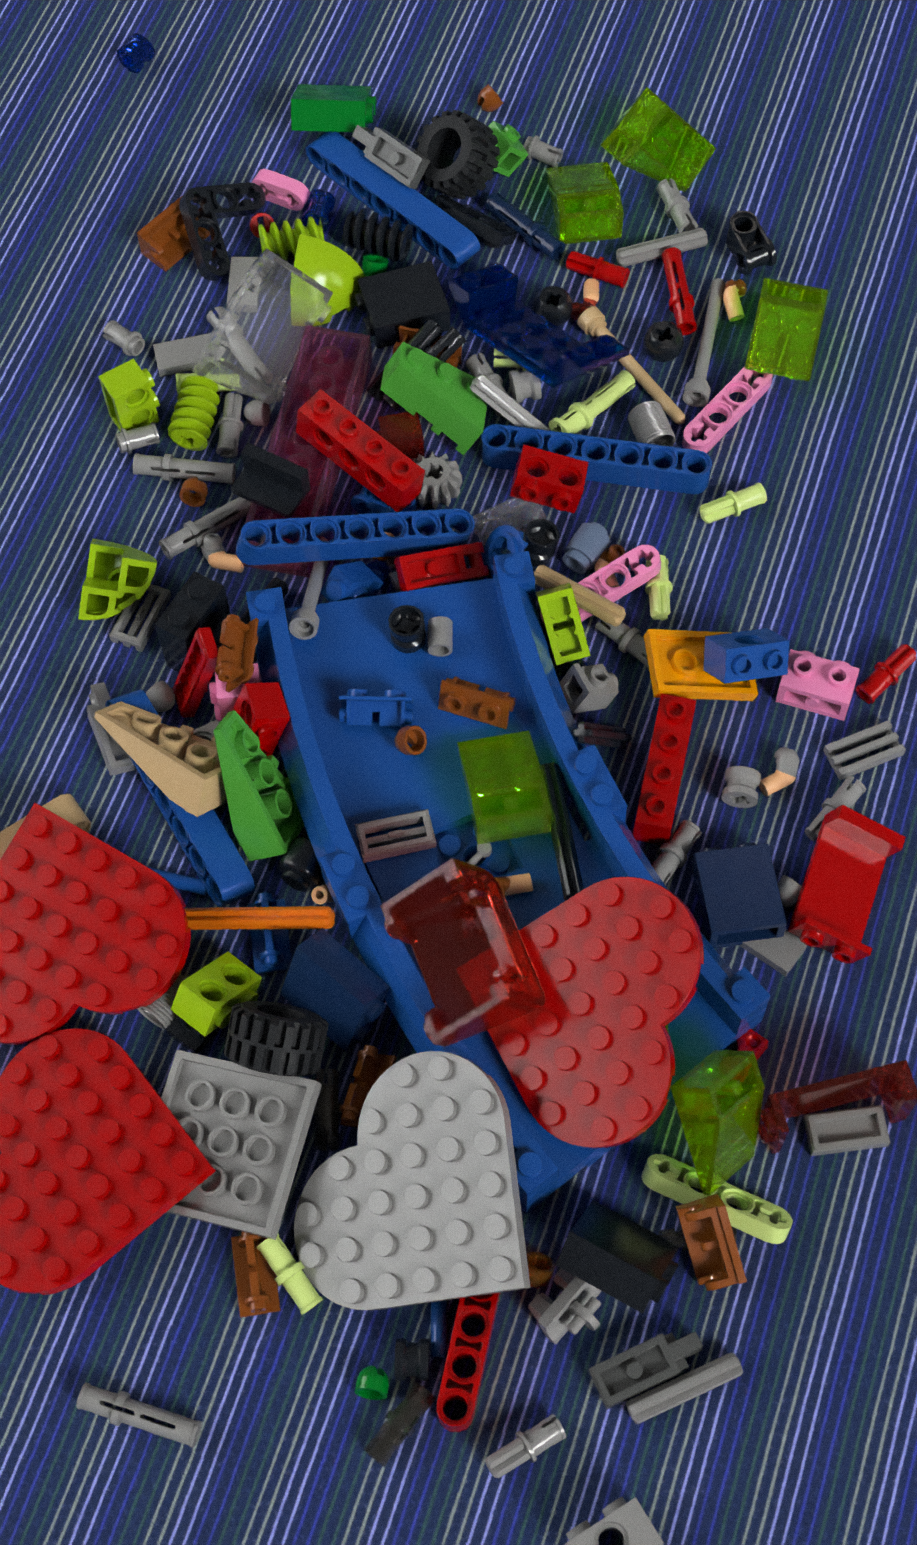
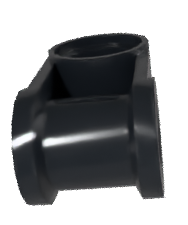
(749, 242)

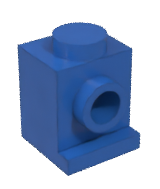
(350, 582)

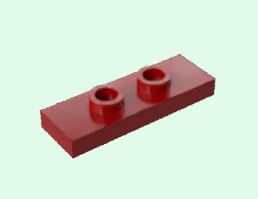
(196, 672)

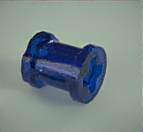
(320, 205)

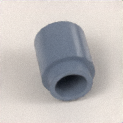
(586, 547)

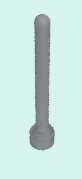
(697, 390)
(305, 620)

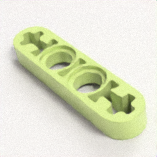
(757, 1215)

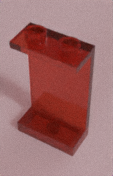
(890, 1081)

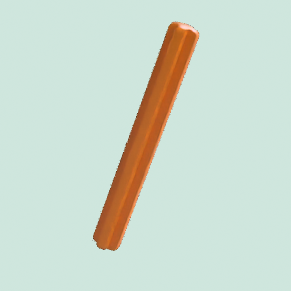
(260, 917)

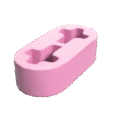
(282, 189)

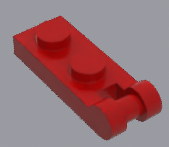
(441, 567)

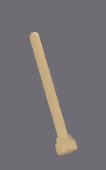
(593, 322)

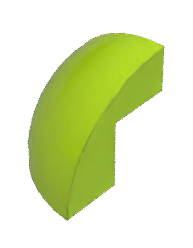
(331, 269)
(114, 579)

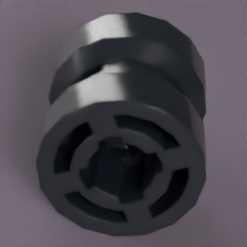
(541, 540)
(410, 621)

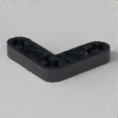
(208, 215)

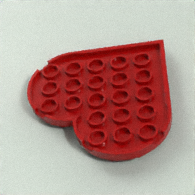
(81, 929)
(612, 977)
(83, 1159)

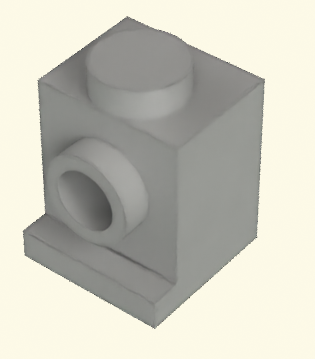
(597, 686)

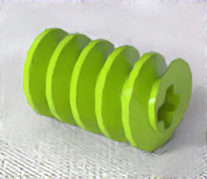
(286, 240)
(194, 413)

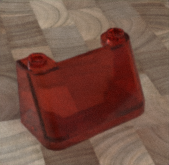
(465, 951)

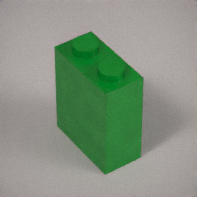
(332, 108)

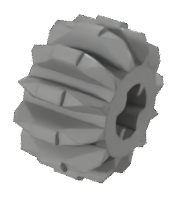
(440, 481)

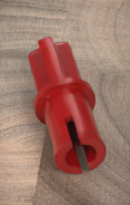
(598, 269)
(886, 673)

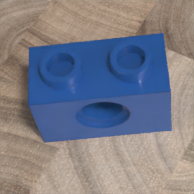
(746, 655)

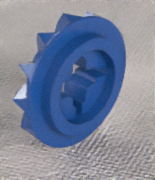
(500, 539)

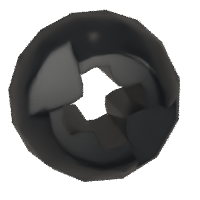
(553, 304)
(663, 341)

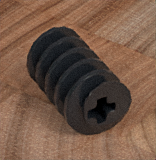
(377, 236)

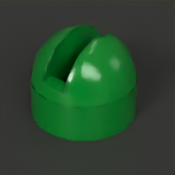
(374, 265)
(372, 1383)

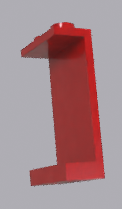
(843, 883)

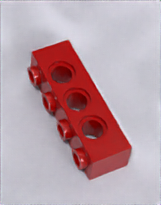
(359, 451)
(664, 769)

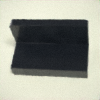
(271, 481)

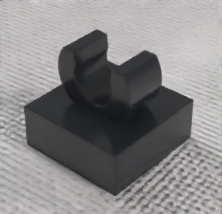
(188, 1036)

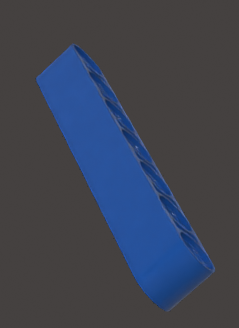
(387, 196)
(613, 455)
(343, 545)
(200, 837)

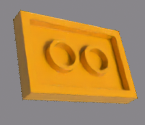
(678, 664)

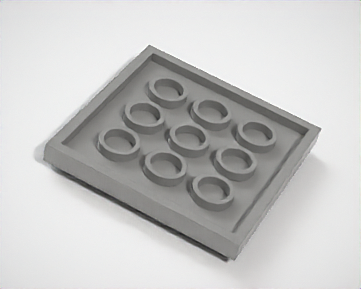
(250, 1133)

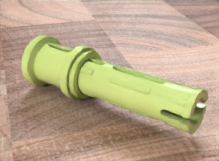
(582, 414)

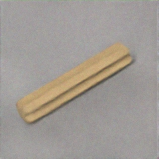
(585, 598)

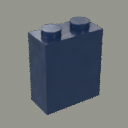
(738, 894)
(337, 988)

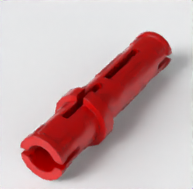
(684, 317)

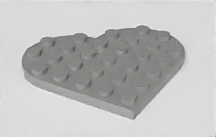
(424, 1196)

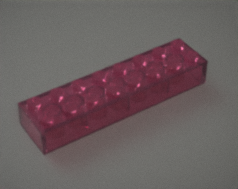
(338, 366)

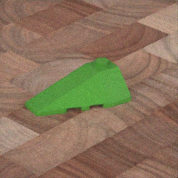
(256, 792)

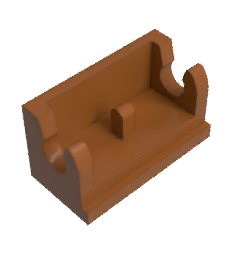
(166, 238)
(711, 1243)

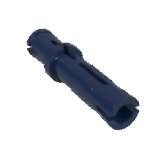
(534, 233)

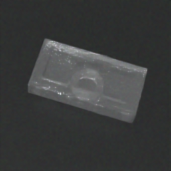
(511, 512)

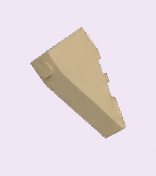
(171, 756)

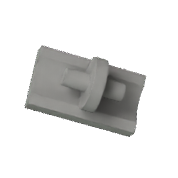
(569, 1310)

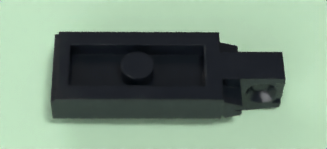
(493, 232)

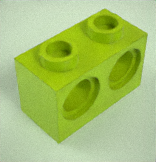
(130, 395)
(563, 623)
(210, 993)

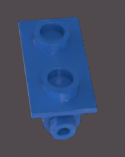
(361, 707)
(270, 946)

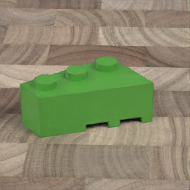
(436, 393)

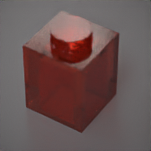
(403, 432)

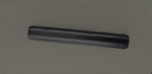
(562, 832)

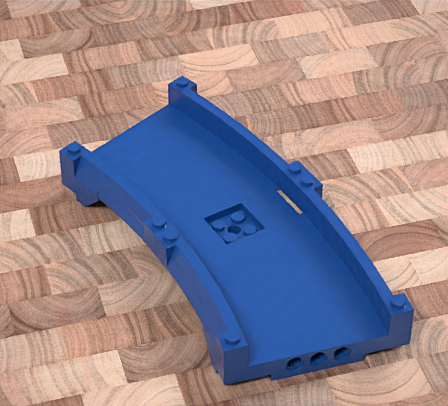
(359, 776)

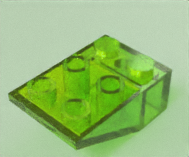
(658, 142)
(585, 202)
(786, 329)
(505, 787)
(720, 1113)

